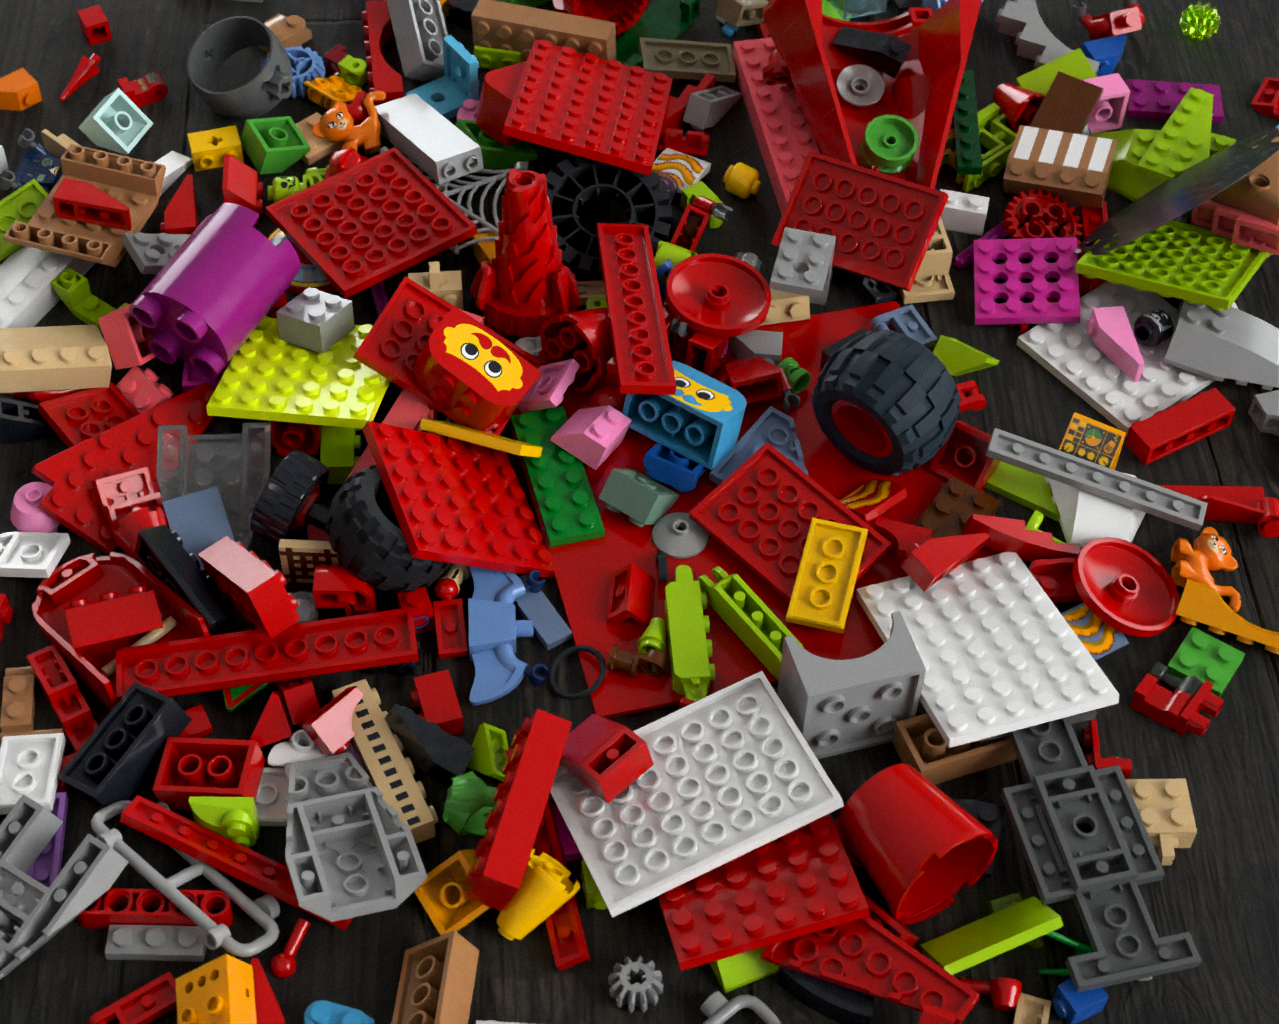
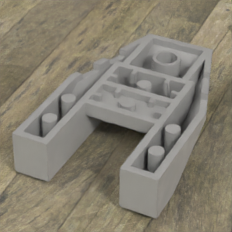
(31, 910)

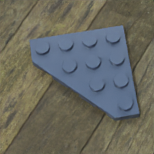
(771, 427)

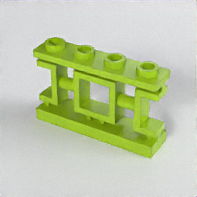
(993, 160)

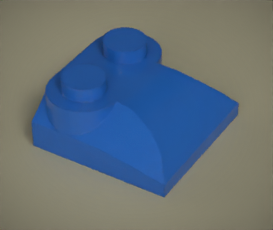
(672, 468)

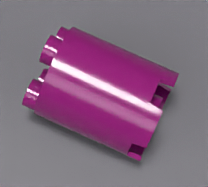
(215, 290)

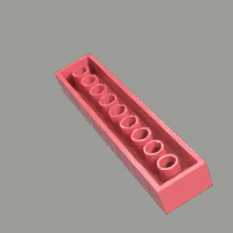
(775, 117)

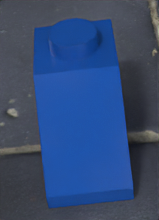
(1106, 51)

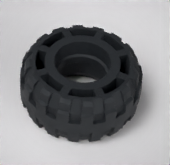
(370, 537)

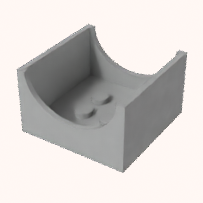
(855, 700)

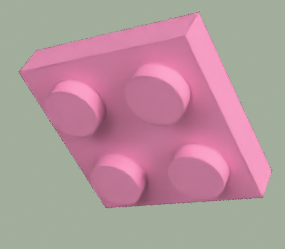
(550, 386)

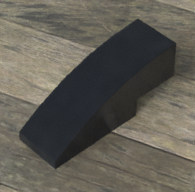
(827, 998)

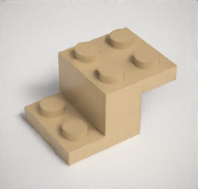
(933, 277)

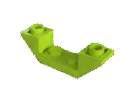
(76, 295)

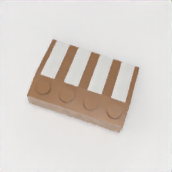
(1060, 163)

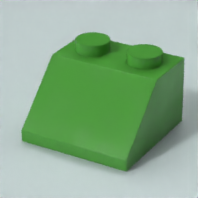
(273, 143)

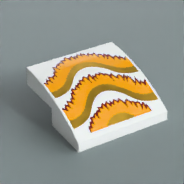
(684, 168)

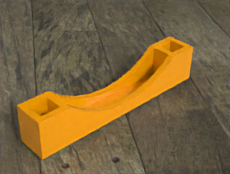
(1206, 606)

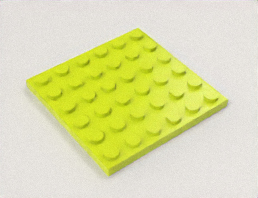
(298, 385)

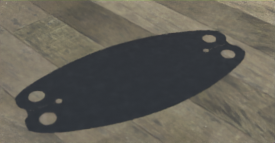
(1183, 192)

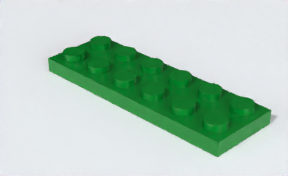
(557, 480)

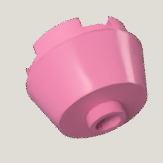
(24, 509)

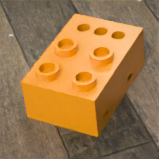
(217, 993)

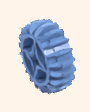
(305, 67)

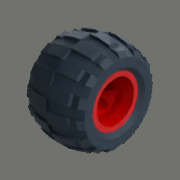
(886, 402)

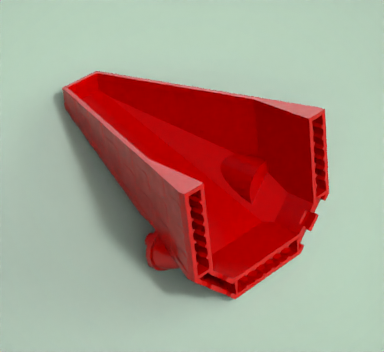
(920, 93)

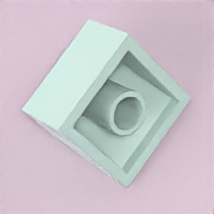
(116, 123)

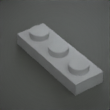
(155, 943)

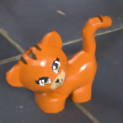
(339, 126)
(1208, 553)

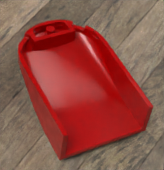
(88, 578)

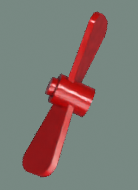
(1264, 513)

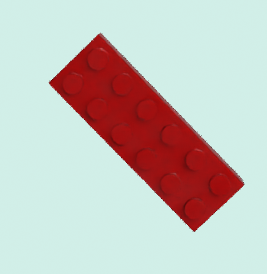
(518, 810)

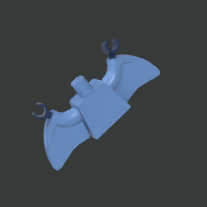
(494, 633)

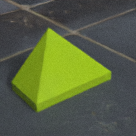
(489, 751)

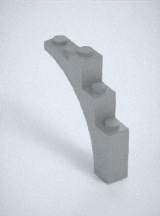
(1032, 36)

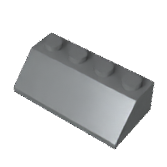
(419, 37)

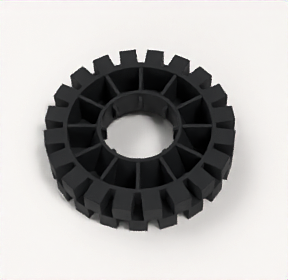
(594, 179)

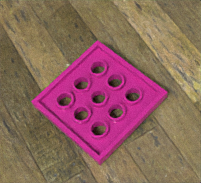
(1013, 290)

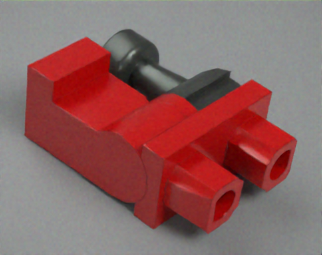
(1176, 709)

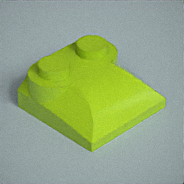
(228, 816)

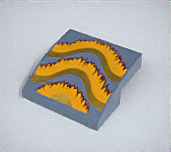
(1094, 633)

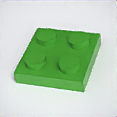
(1206, 659)

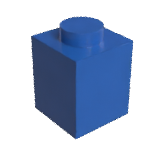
(1077, 1006)

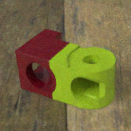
(344, 65)

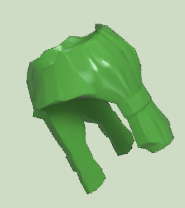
(467, 804)

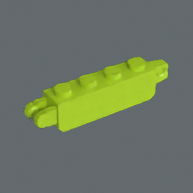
(747, 617)
(687, 636)

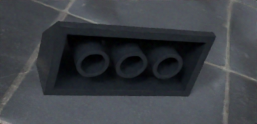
(168, 560)
(124, 747)

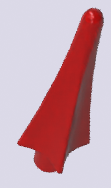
(86, 69)

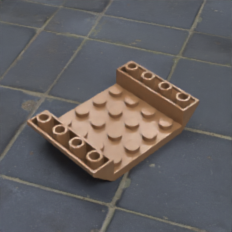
(124, 178)

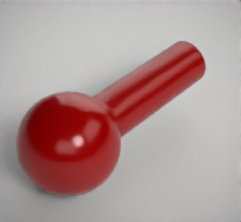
(284, 963)

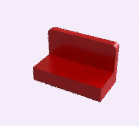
(631, 595)

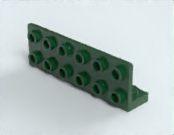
(660, 21)

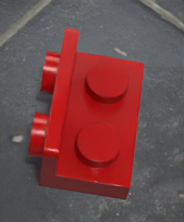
(1056, 579)

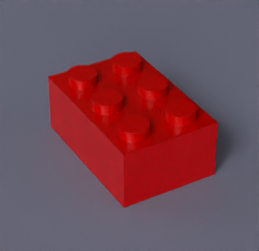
(207, 770)

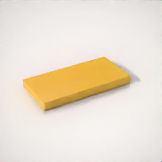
(481, 438)
(827, 575)

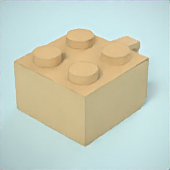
(441, 283)
(1165, 813)

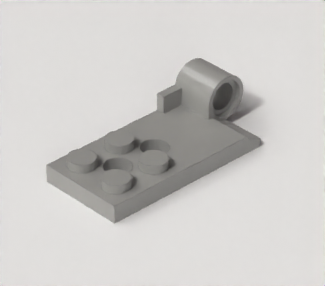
(152, 250)

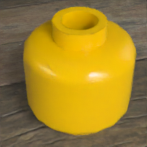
(742, 180)

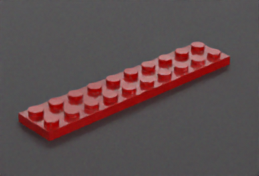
(635, 310)
(254, 658)

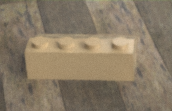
(53, 358)

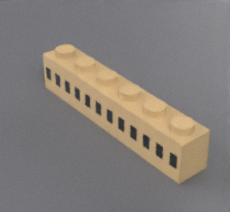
(386, 766)

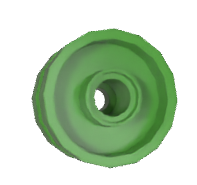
(889, 144)

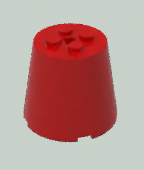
(915, 842)

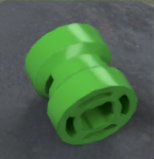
(797, 377)

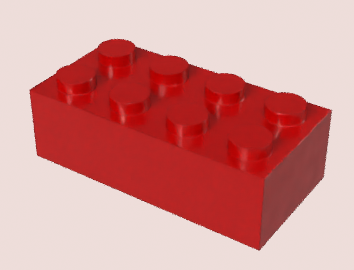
(251, 586)

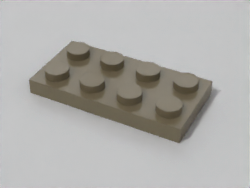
(687, 59)

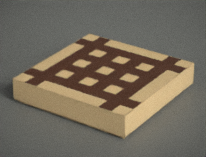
(302, 556)

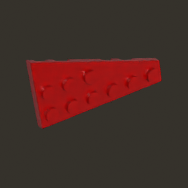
(874, 963)

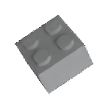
(315, 320)

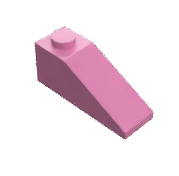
(1115, 339)

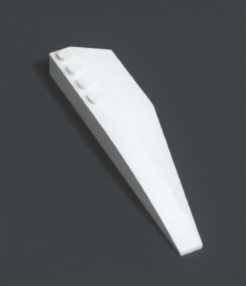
(27, 273)

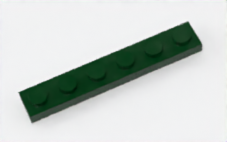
(966, 128)

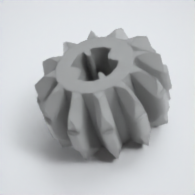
(635, 984)

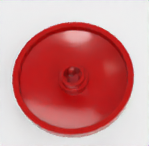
(718, 295)
(1125, 587)

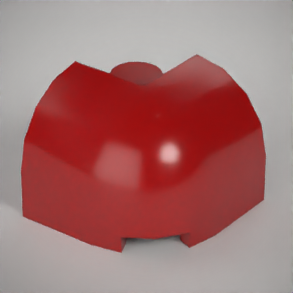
(341, 588)

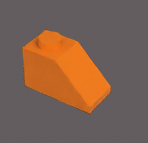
(19, 91)

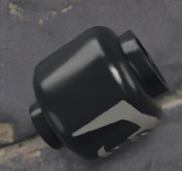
(1153, 327)

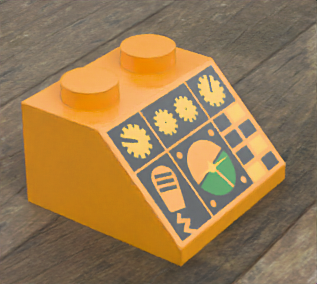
(1093, 441)

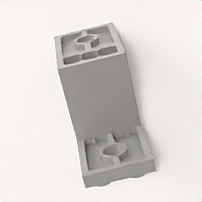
(804, 264)

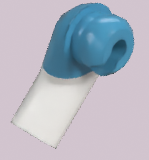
(728, 29)

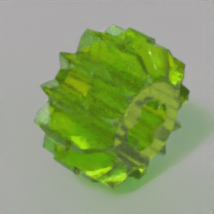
(1200, 20)

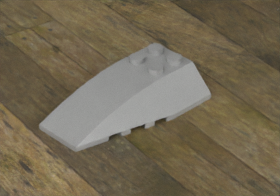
(1225, 345)
(345, 842)

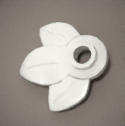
(297, 749)

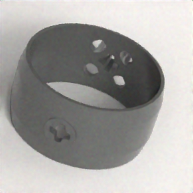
(223, 41)

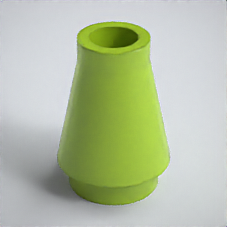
(654, 636)

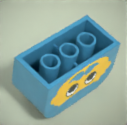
(696, 421)

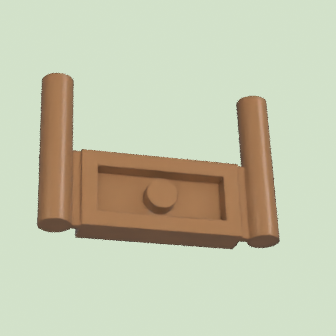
(19, 703)

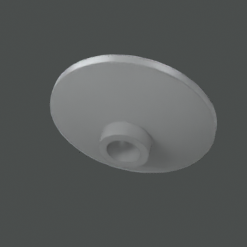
(861, 78)
(679, 536)

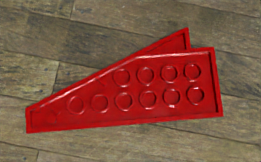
(113, 452)

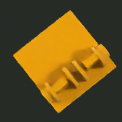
(330, 90)

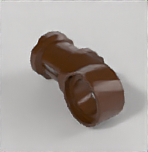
(651, 663)

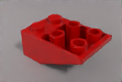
(605, 756)

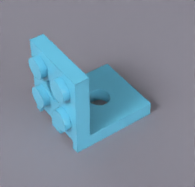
(457, 85)

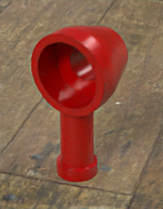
(1003, 991)

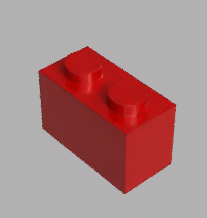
(438, 701)

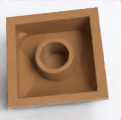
(289, 30)

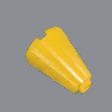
(541, 893)

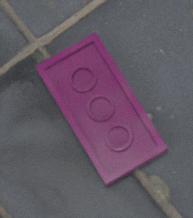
(1161, 98)

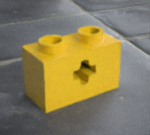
(210, 146)

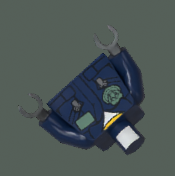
(36, 165)

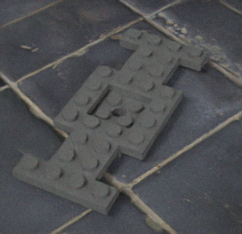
(1099, 865)

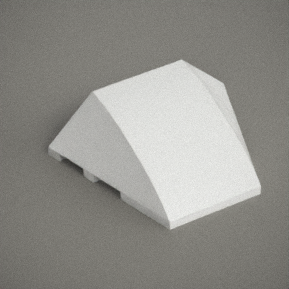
(1092, 516)

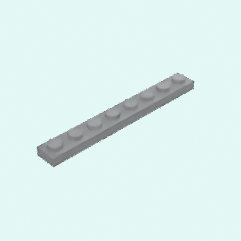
(1097, 479)

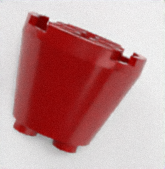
(581, 337)

